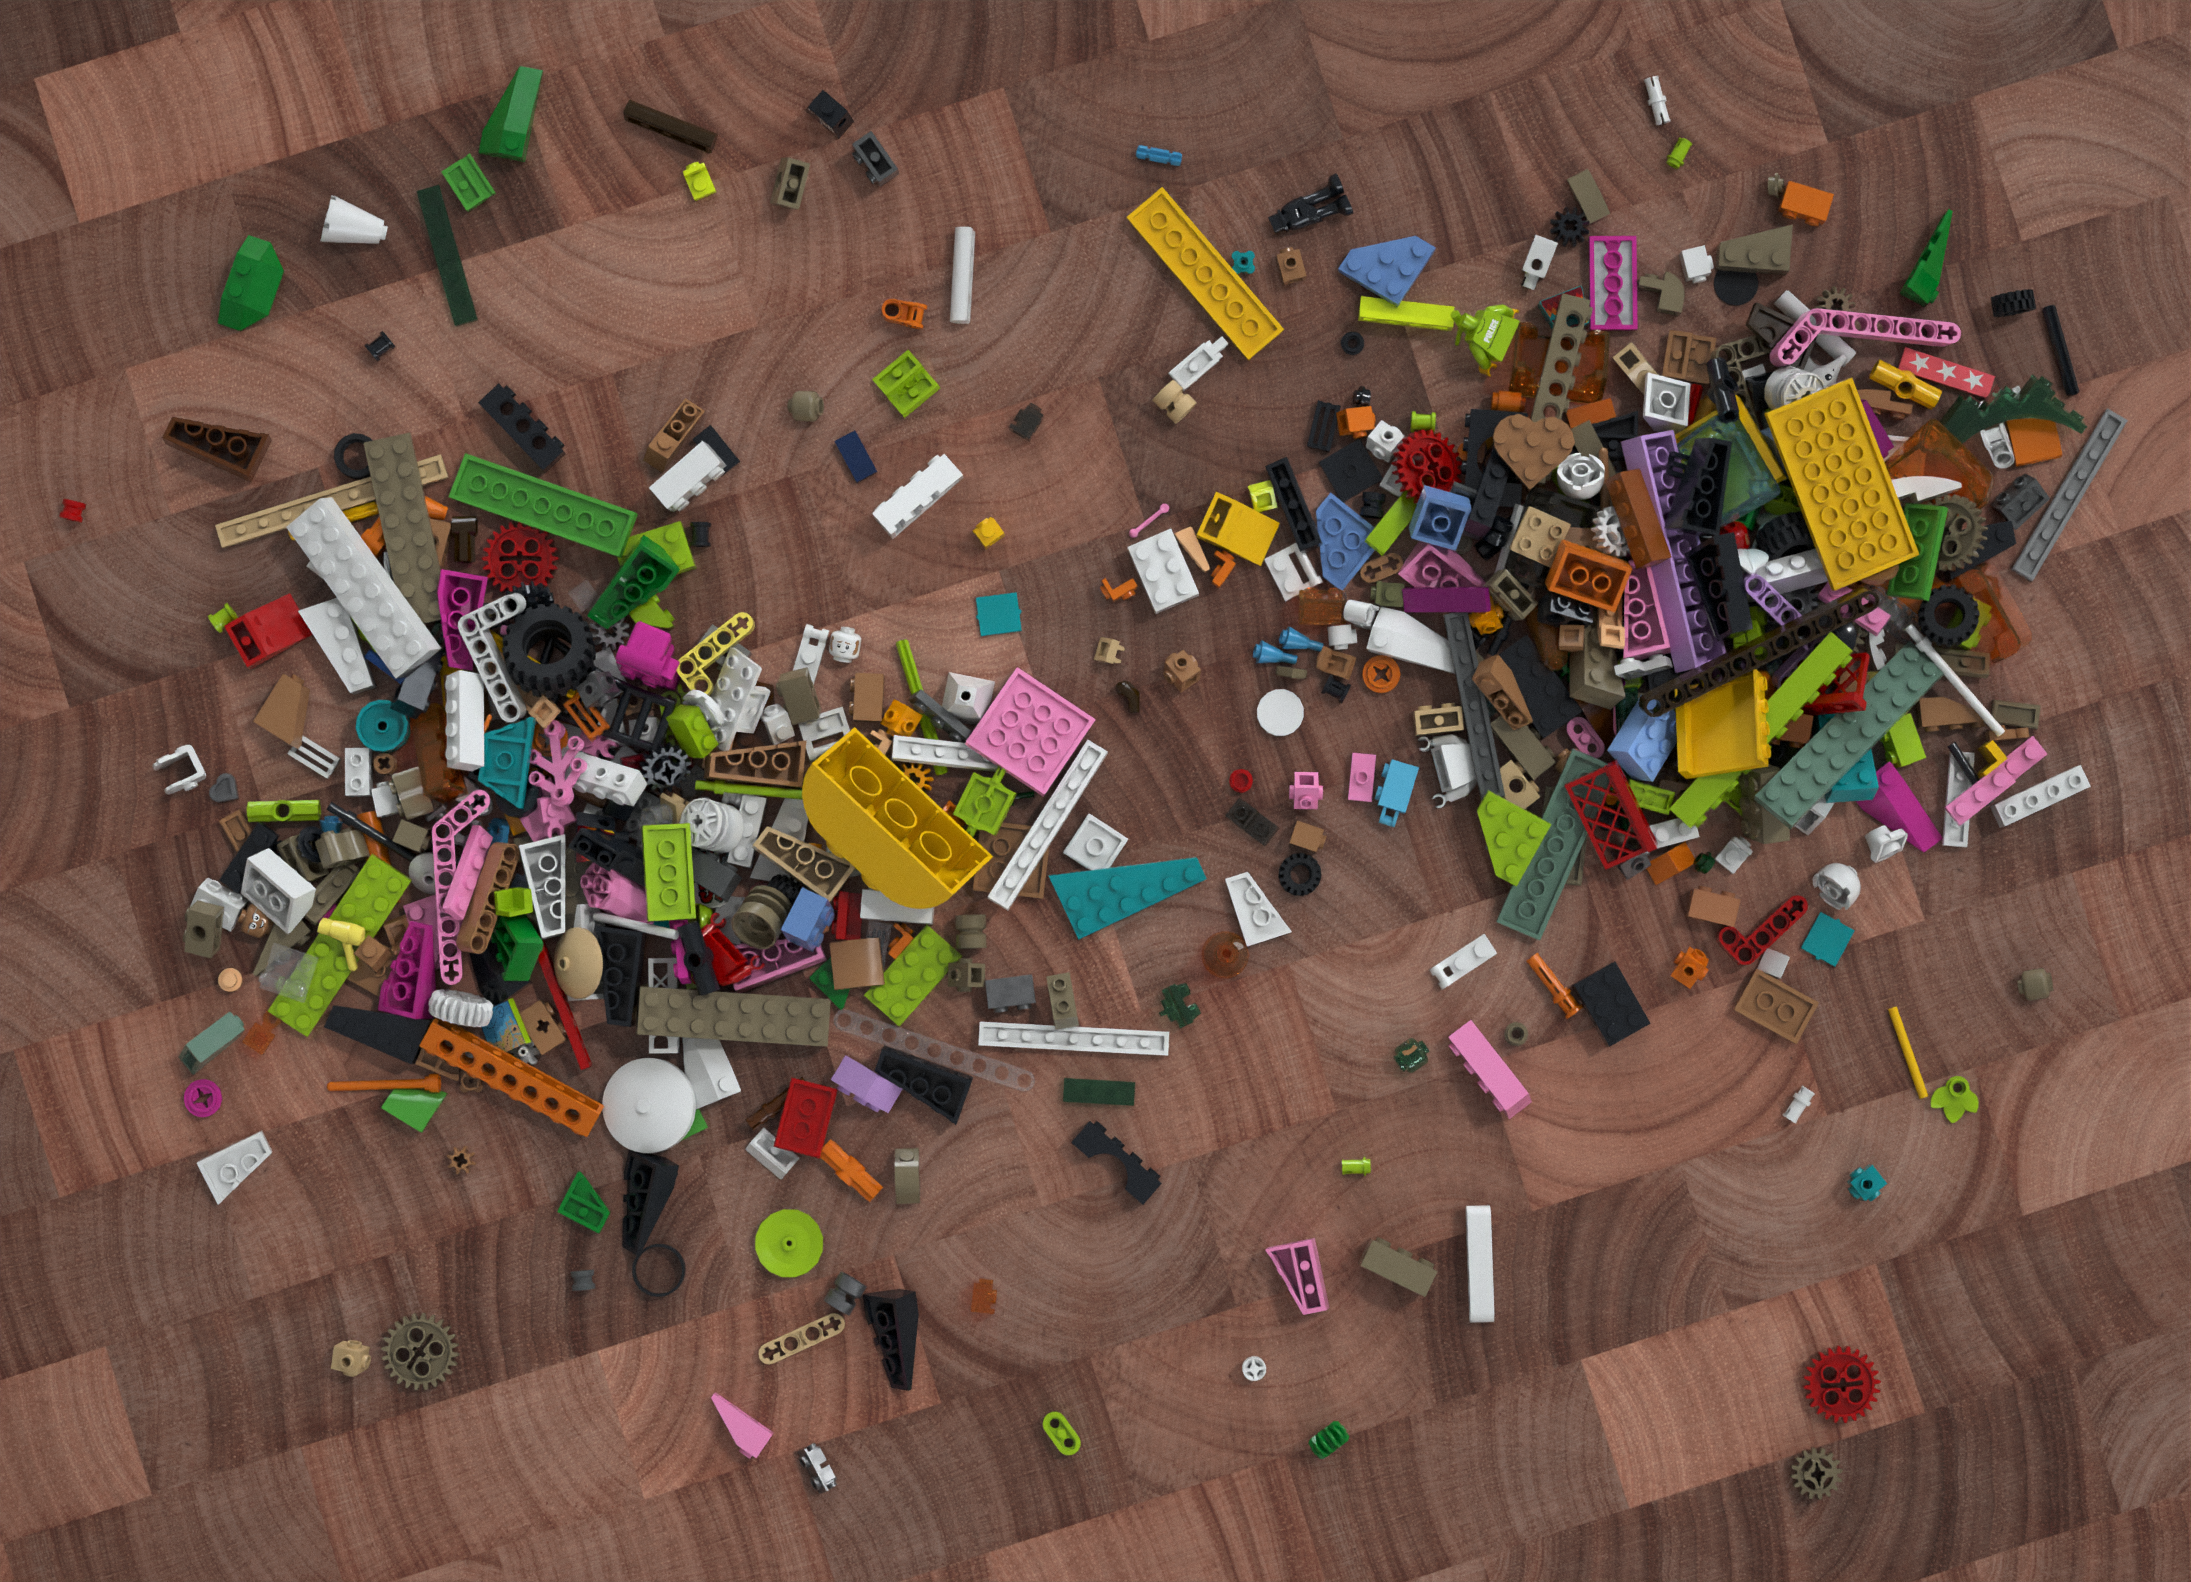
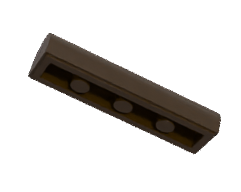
(670, 126)

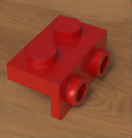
(848, 919)

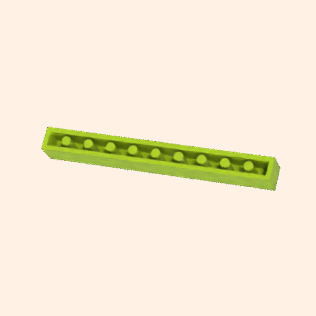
(1784, 706)

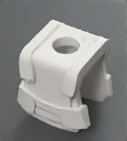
(188, 783)

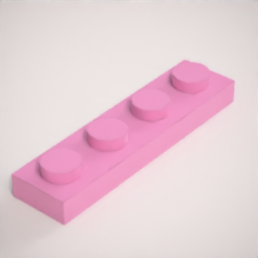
(467, 872)

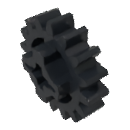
(533, 595)
(664, 766)

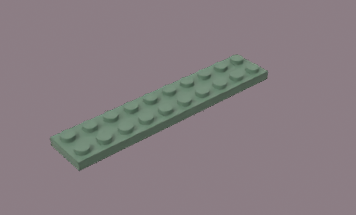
(1849, 736)

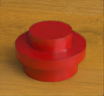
(1240, 780)

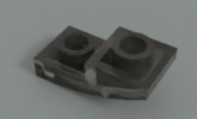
(1252, 822)

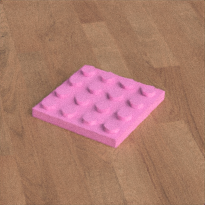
(1030, 731)

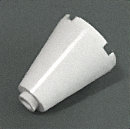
(351, 224)

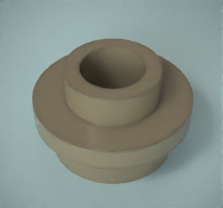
(1523, 1034)

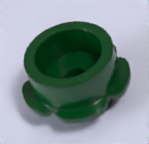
(1704, 862)

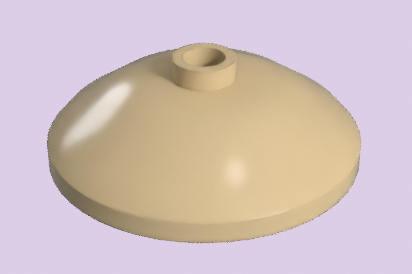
(578, 963)

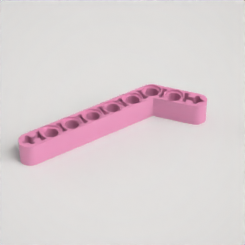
(1868, 331)
(450, 866)

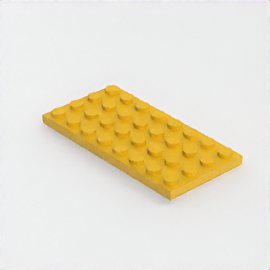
(1841, 484)

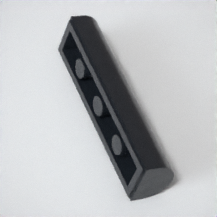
(1294, 505)

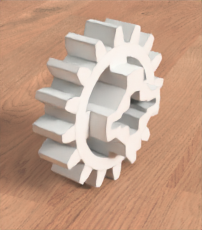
(1609, 533)

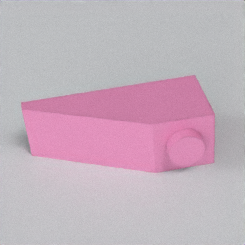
(744, 1429)

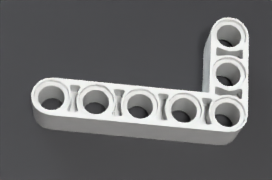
(493, 654)

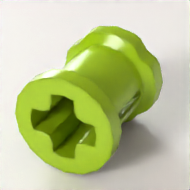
(1422, 421)
(222, 617)

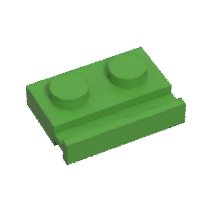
(468, 182)

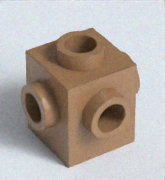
(1181, 670)

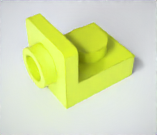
(698, 180)

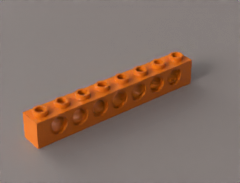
(524, 1074)

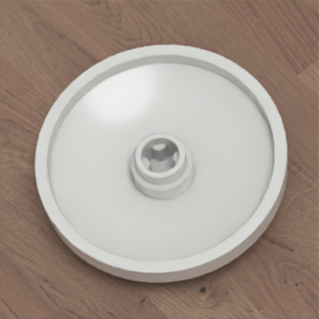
(649, 1105)

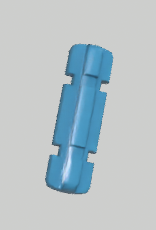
(1158, 155)

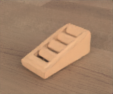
(1191, 545)

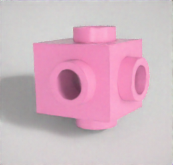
(1306, 795)

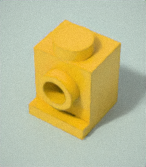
(988, 532)

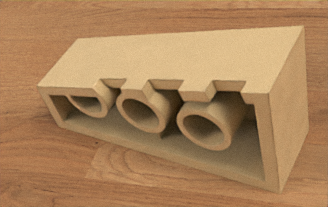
(811, 866)

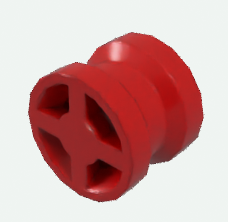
(72, 510)

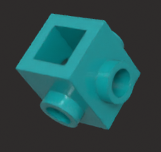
(1874, 1183)

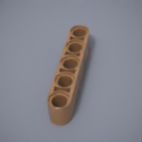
(481, 912)

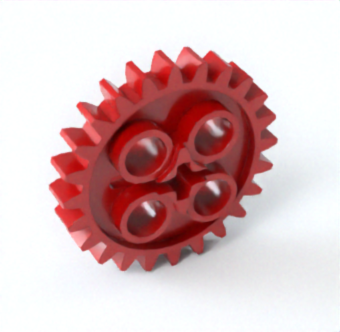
(1426, 466)
(520, 537)
(1840, 1362)

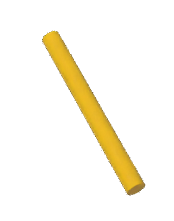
(1908, 1053)

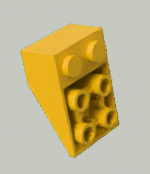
(1237, 529)

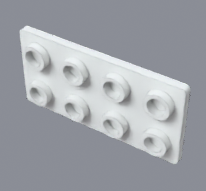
(738, 697)

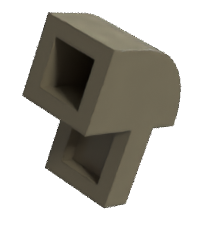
(1670, 292)
(907, 1176)

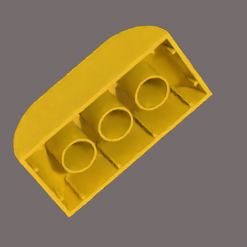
(888, 825)

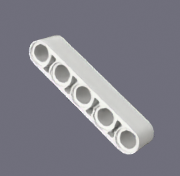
(1479, 1264)

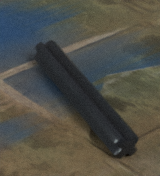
(2060, 350)

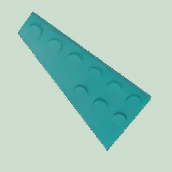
(1110, 894)

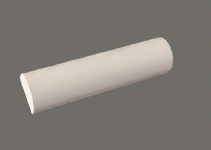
(962, 275)
(1831, 344)

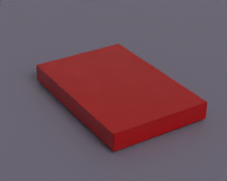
(805, 1118)

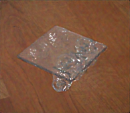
(288, 972)

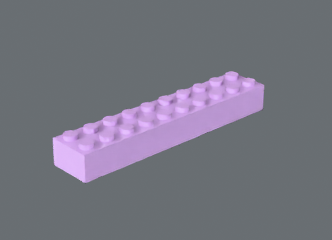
(1680, 601)

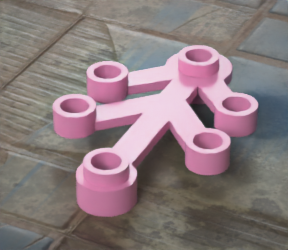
(559, 765)

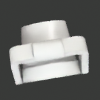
(1885, 843)

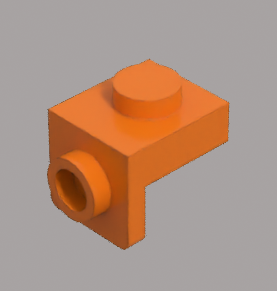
(1123, 591)

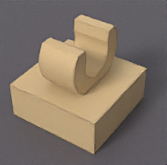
(1107, 650)

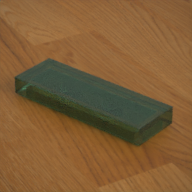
(1099, 1091)

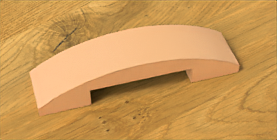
(1610, 627)
(539, 707)

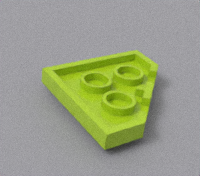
(1510, 835)

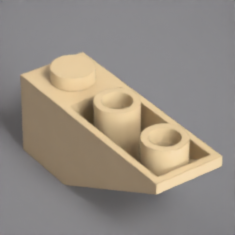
(1634, 365)

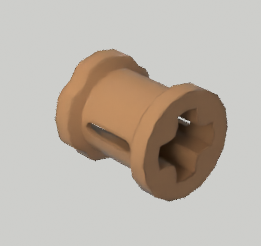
(378, 765)

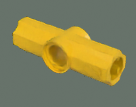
(1892, 378)

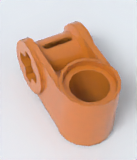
(905, 314)

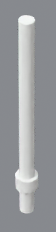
(1924, 644)

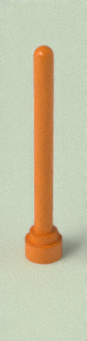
(431, 1083)

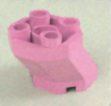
(614, 893)

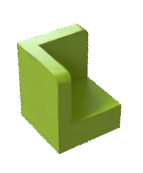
(513, 901)

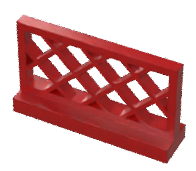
(1838, 701)
(1630, 806)

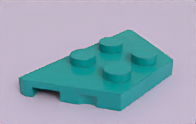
(508, 760)

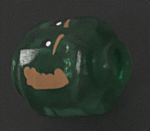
(1411, 1055)

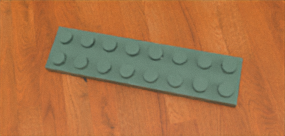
(1536, 895)

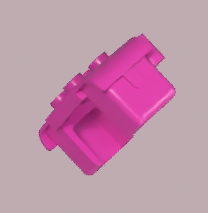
(649, 658)

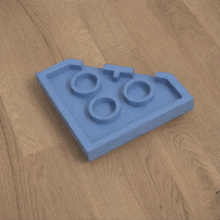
(1388, 267)
(1343, 541)

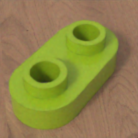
(1061, 1433)

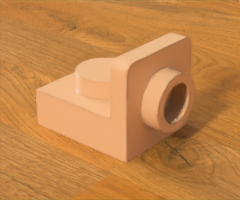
(886, 744)

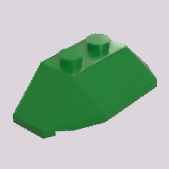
(250, 285)

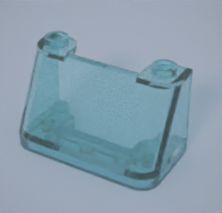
(1748, 476)

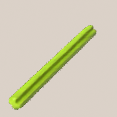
(915, 685)

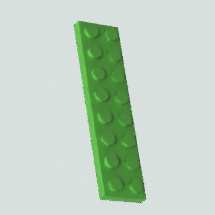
(543, 505)

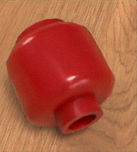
(1740, 531)

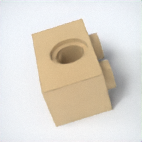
(1529, 790)

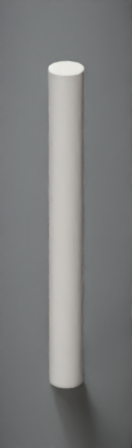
(636, 925)

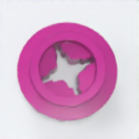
(192, 1094)

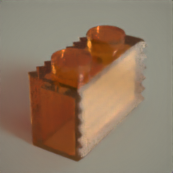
(1321, 606)

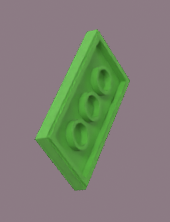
(1917, 574)

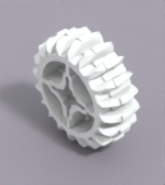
(460, 1008)

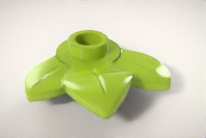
(1954, 1102)

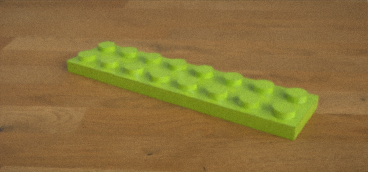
(364, 904)

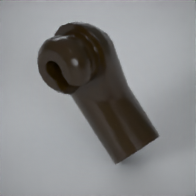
(1131, 694)

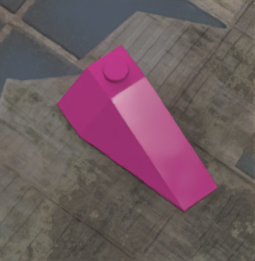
(1899, 809)
(412, 975)

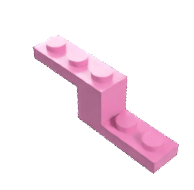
(1996, 782)

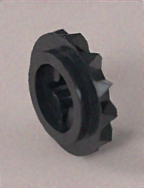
(305, 837)

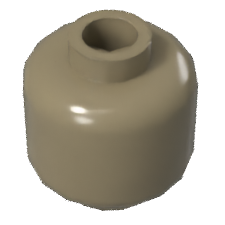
(806, 406)
(2035, 984)

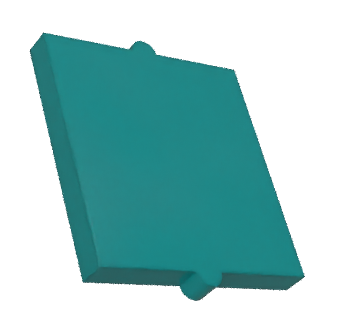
(998, 614)
(1827, 939)

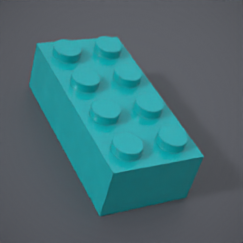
(1859, 782)

